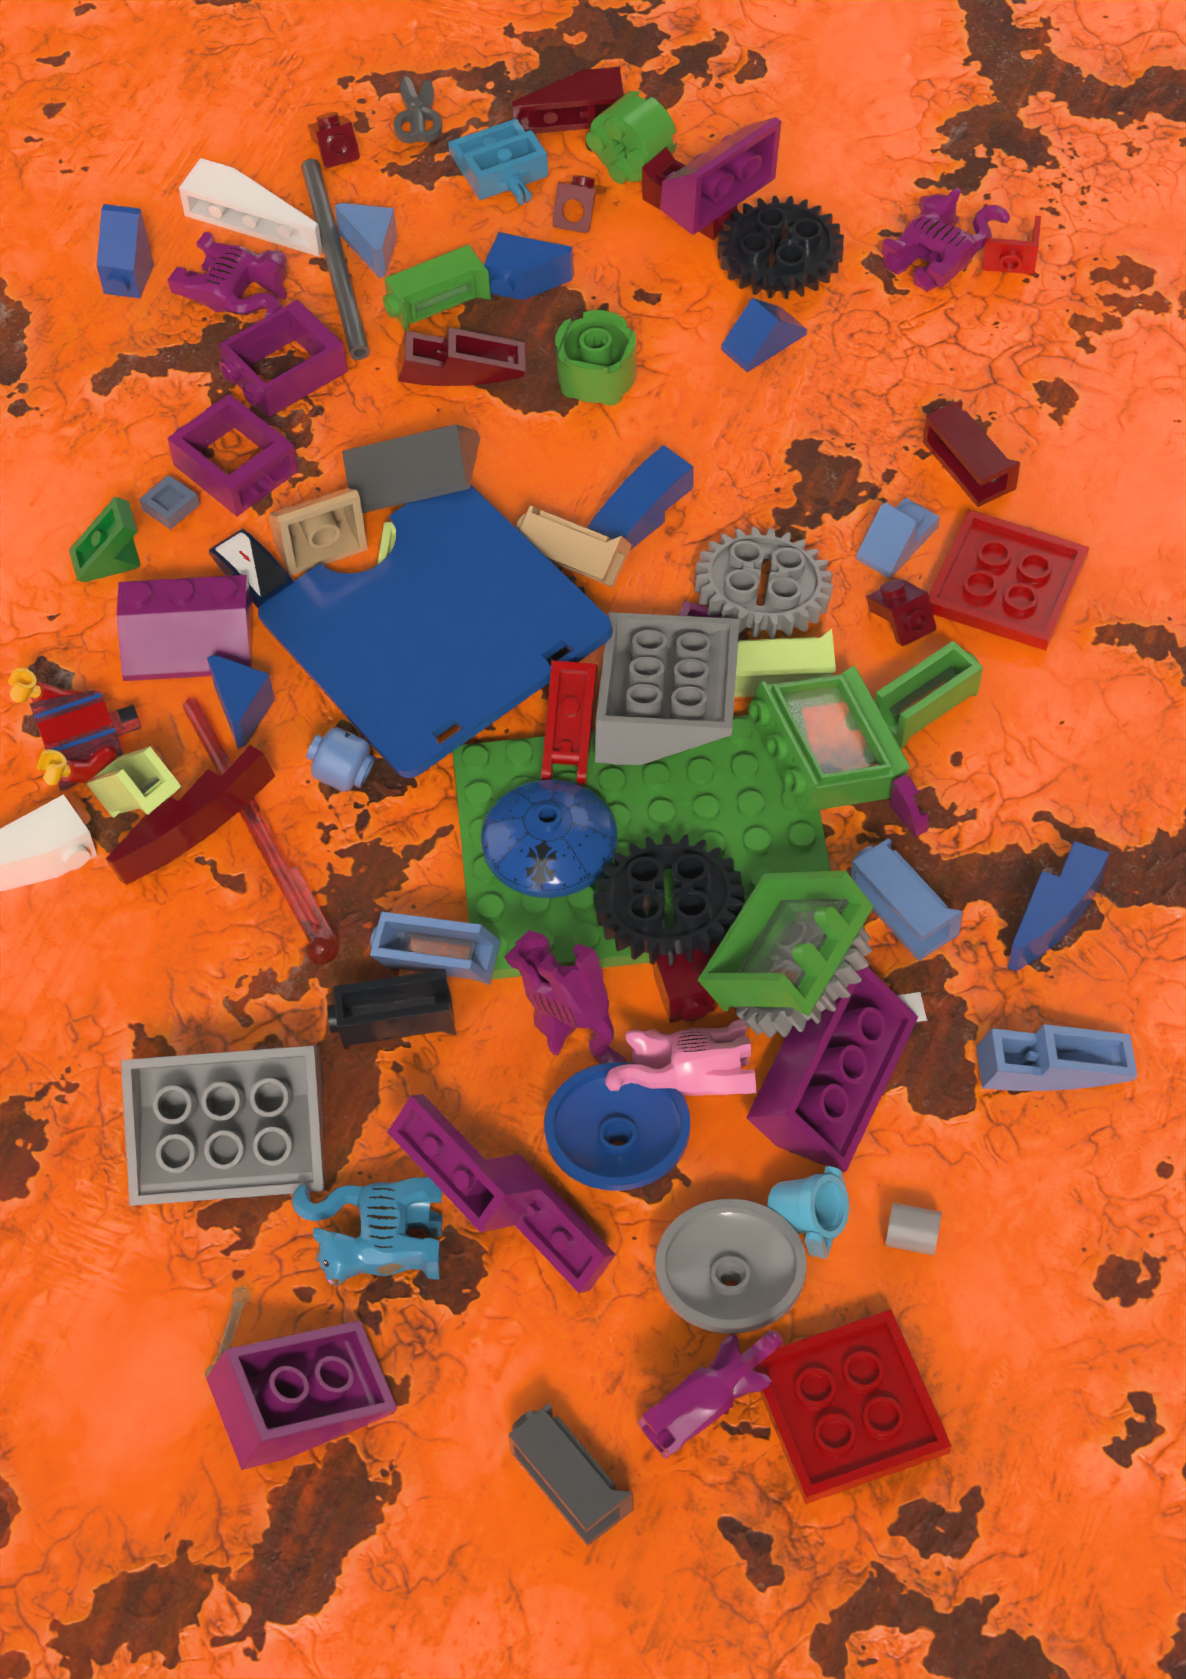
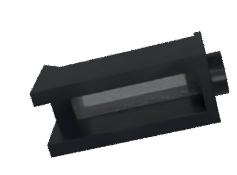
(392, 1008)

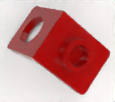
(1012, 255)

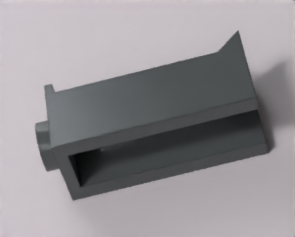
(568, 1474)

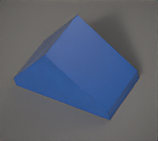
(760, 334)
(243, 695)

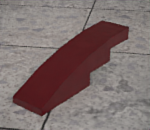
(185, 823)

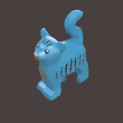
(385, 1217)

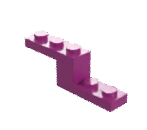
(501, 1193)

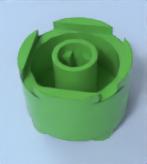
(631, 135)
(596, 357)

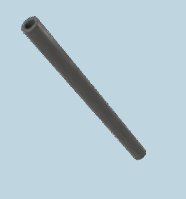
(335, 260)

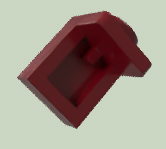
(335, 139)
(905, 608)

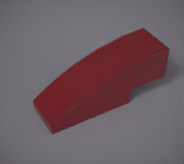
(459, 359)

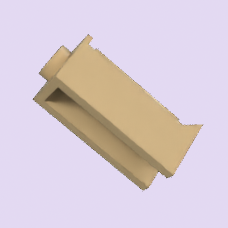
(575, 546)

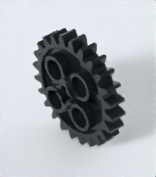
(801, 259)
(633, 899)

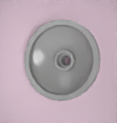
(730, 1243)

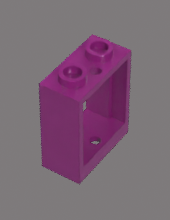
(270, 335)
(240, 488)

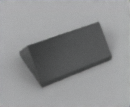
(412, 467)

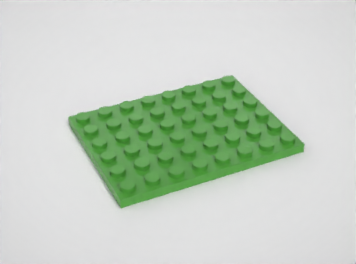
(709, 792)

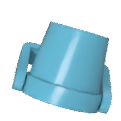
(814, 1208)

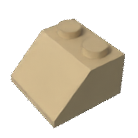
(319, 531)

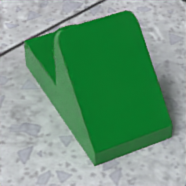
(106, 544)

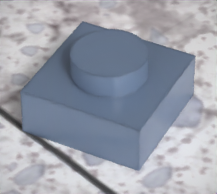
(169, 502)

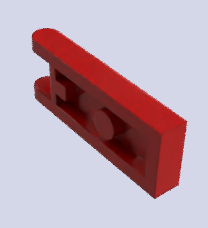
(569, 717)

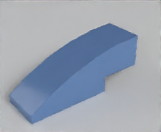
(1054, 1059)

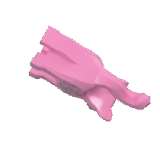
(689, 1061)

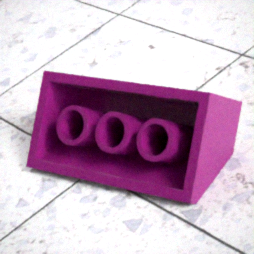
(834, 1074)

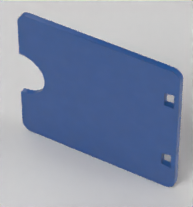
(436, 630)

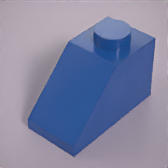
(123, 251)
(527, 266)

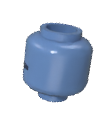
(340, 759)

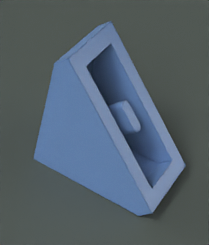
(369, 233)

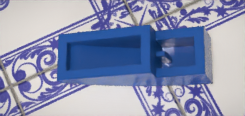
(644, 496)
(1058, 904)

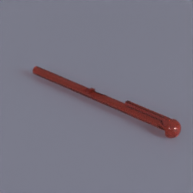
(323, 944)

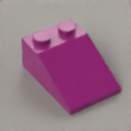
(298, 1392)

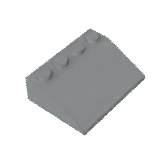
(665, 686)
(223, 1125)

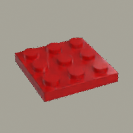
(1007, 579)
(850, 1407)

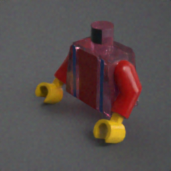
(74, 729)

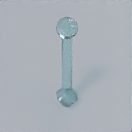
(240, 1297)

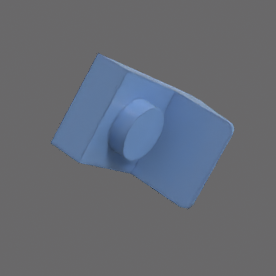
(896, 536)

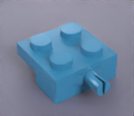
(500, 160)

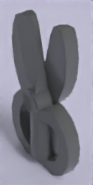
(417, 111)

